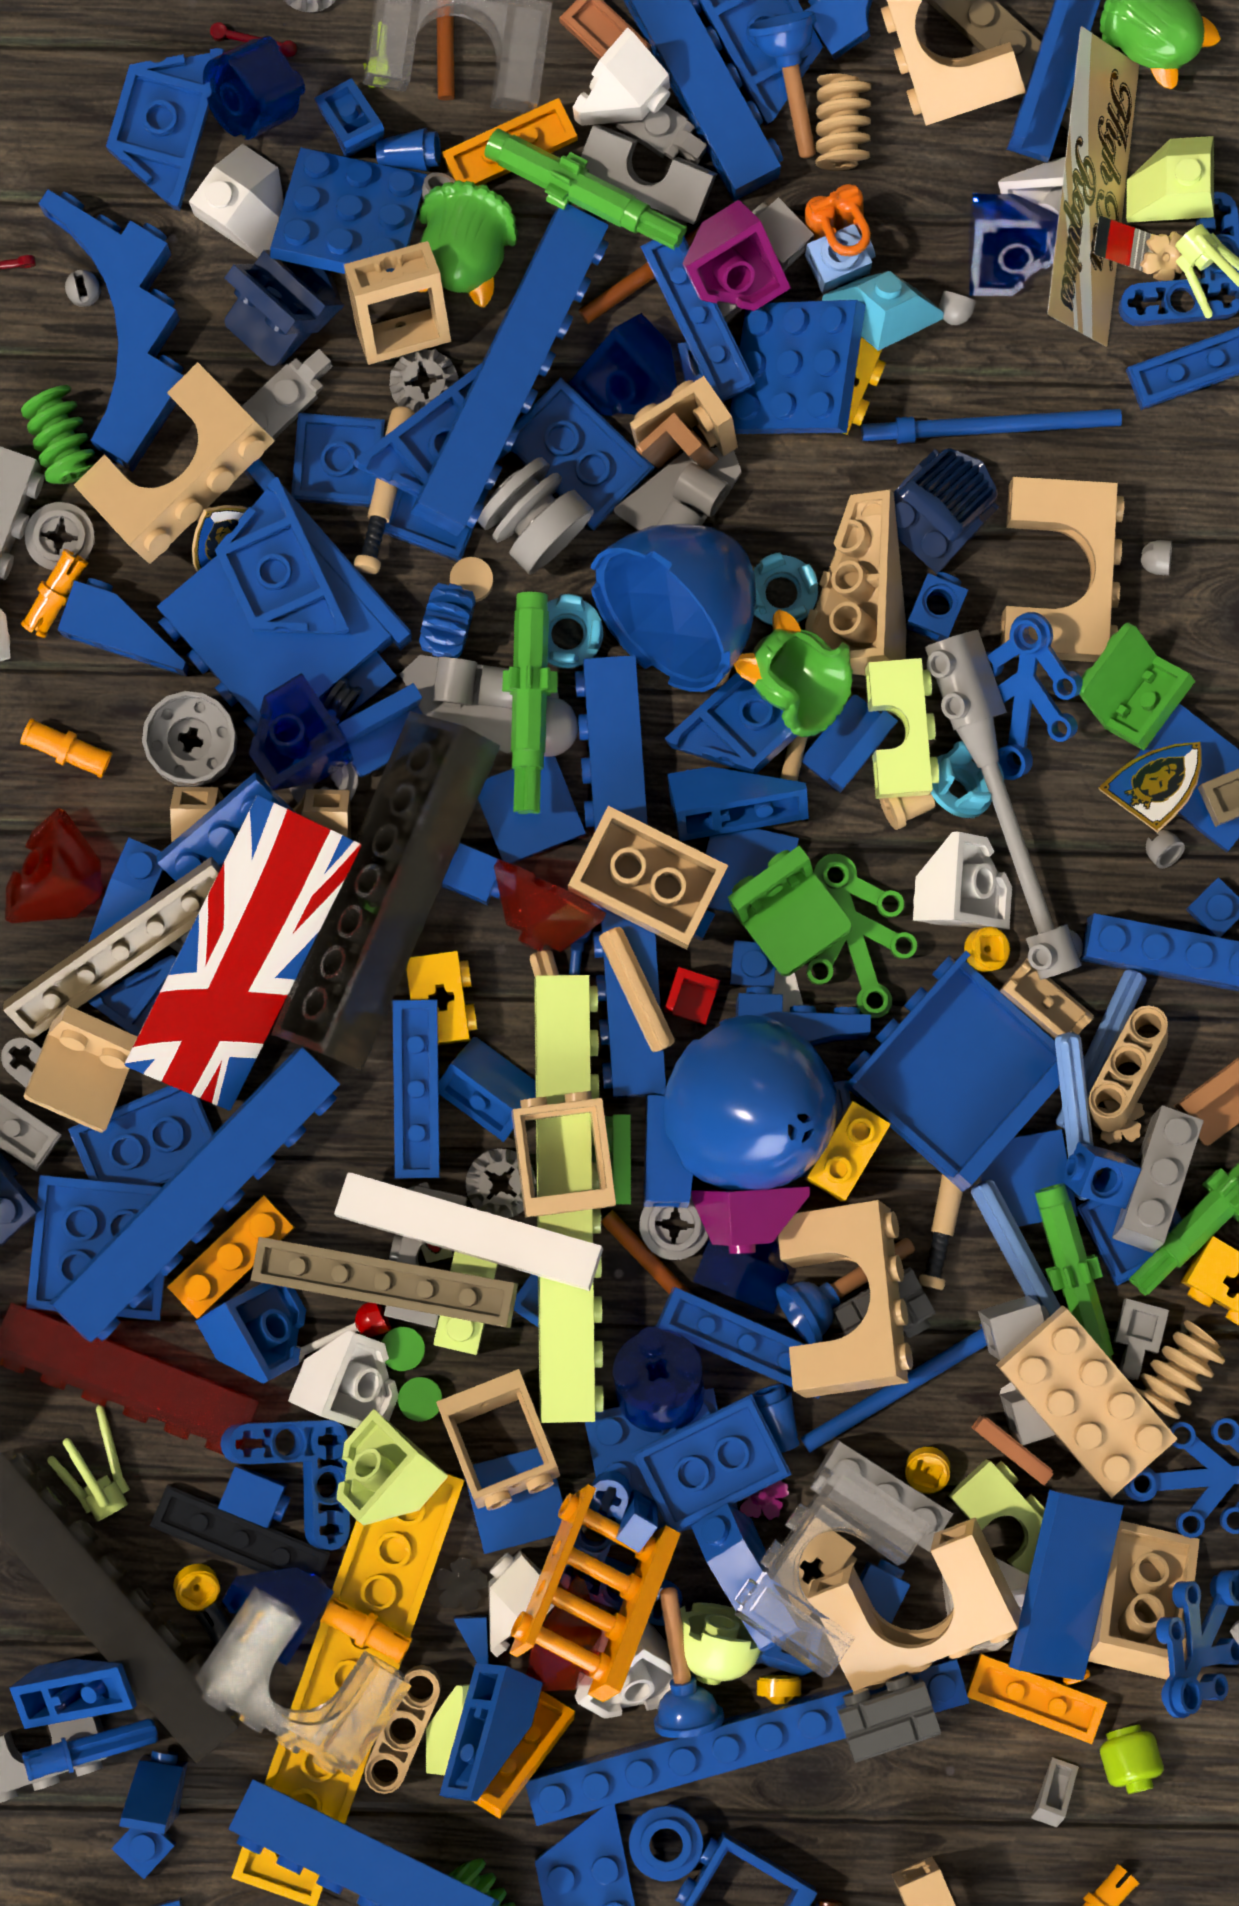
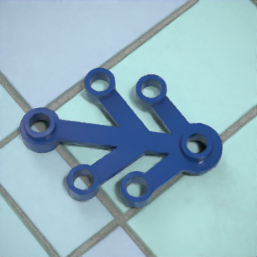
(1028, 689)
(1216, 1476)
(1182, 1691)

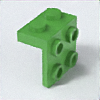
(1133, 687)
(789, 911)

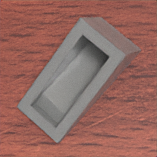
(1055, 1793)

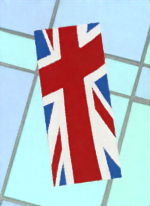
(243, 953)

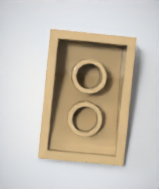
(1138, 1594)

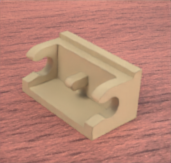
(1045, 1002)

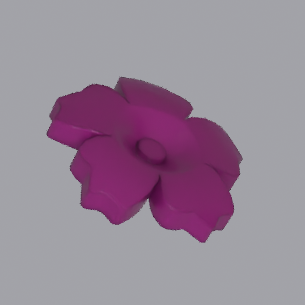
(766, 1501)

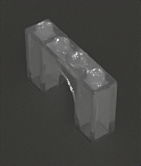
(514, 26)
(776, 1601)
(334, 1732)

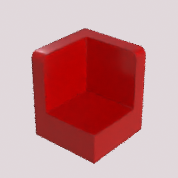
(691, 996)

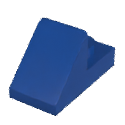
(350, 117)

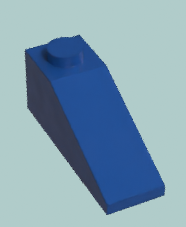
(106, 622)
(727, 801)
(131, 885)
(733, 1555)
(71, 1692)
(491, 1725)
(155, 1792)

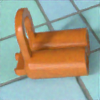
(831, 213)

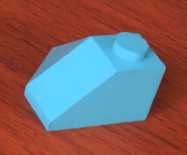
(891, 309)

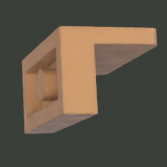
(670, 438)
(1215, 1103)

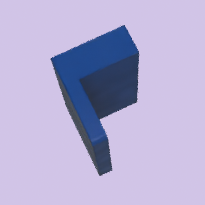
(376, 729)
(848, 743)
(486, 1087)

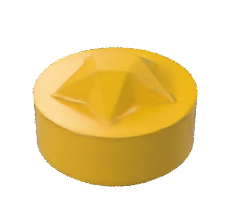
(987, 949)
(927, 1470)
(196, 1587)
(779, 1688)

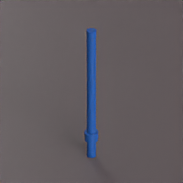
(907, 429)
(894, 1392)

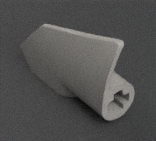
(681, 493)
(464, 695)

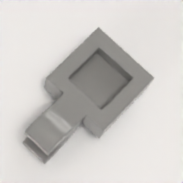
(1141, 1330)

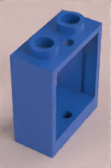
(711, 1857)

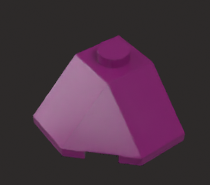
(734, 260)
(747, 1216)

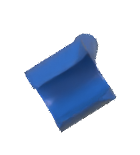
(576, 953)

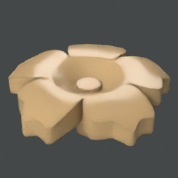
(1164, 256)
(1129, 1131)

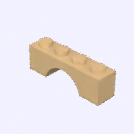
(322, 806)

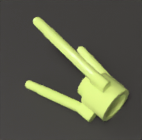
(1201, 250)
(100, 1495)

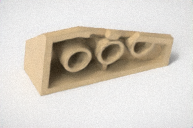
(864, 585)

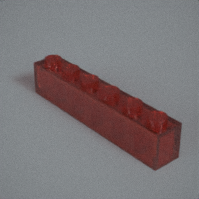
(123, 1376)

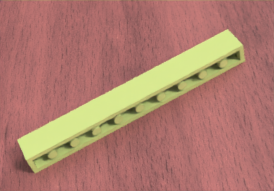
(566, 1166)

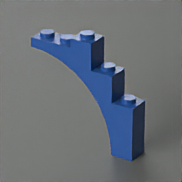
(143, 324)
(664, 1176)

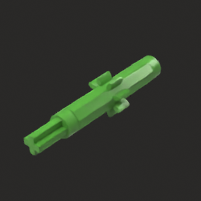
(569, 182)
(529, 685)
(1192, 1230)
(1072, 1267)

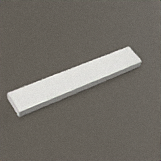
(469, 1231)

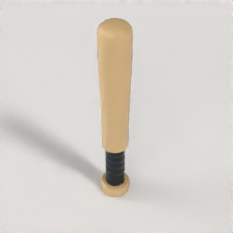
(380, 507)
(942, 1227)

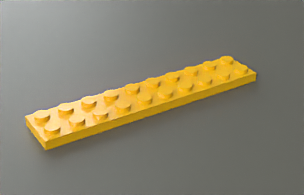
(382, 1574)

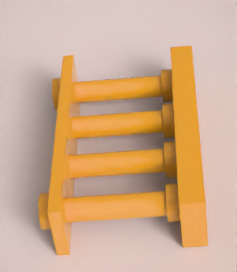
(623, 1628)

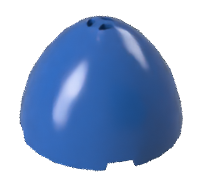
(678, 600)
(738, 1095)

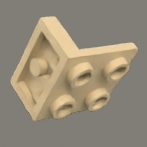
(697, 406)
(81, 1069)

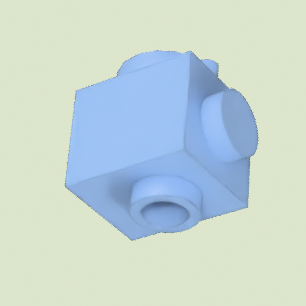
(833, 269)

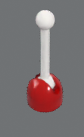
(368, 1321)

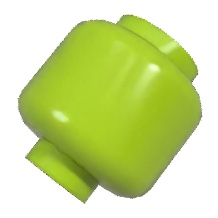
(1131, 1759)

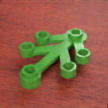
(861, 927)

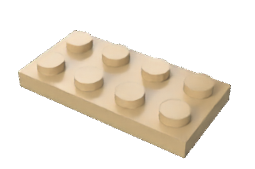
(1086, 1401)

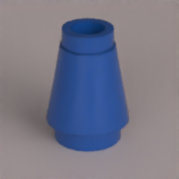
(410, 150)
(779, 1415)

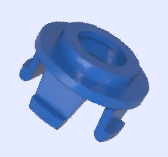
(660, 1818)

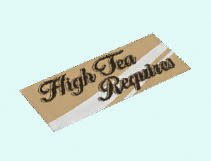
(1092, 185)

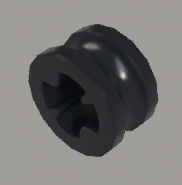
(342, 698)

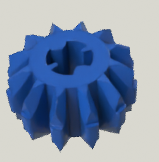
(447, 620)

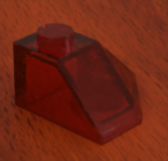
(57, 875)
(542, 911)
(549, 1667)

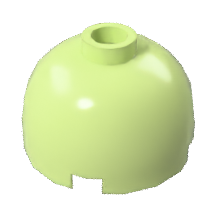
(717, 1643)

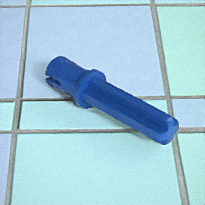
(66, 1754)

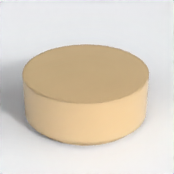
(474, 576)

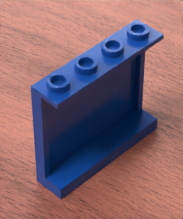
(256, 663)
(958, 1072)

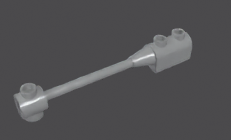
(970, 704)

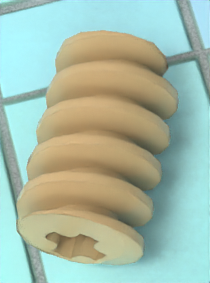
(841, 122)
(1180, 1370)

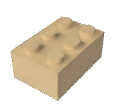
(647, 877)

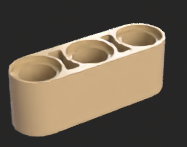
(1134, 1049)
(402, 1751)

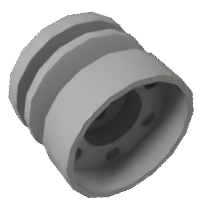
(527, 507)
(178, 716)

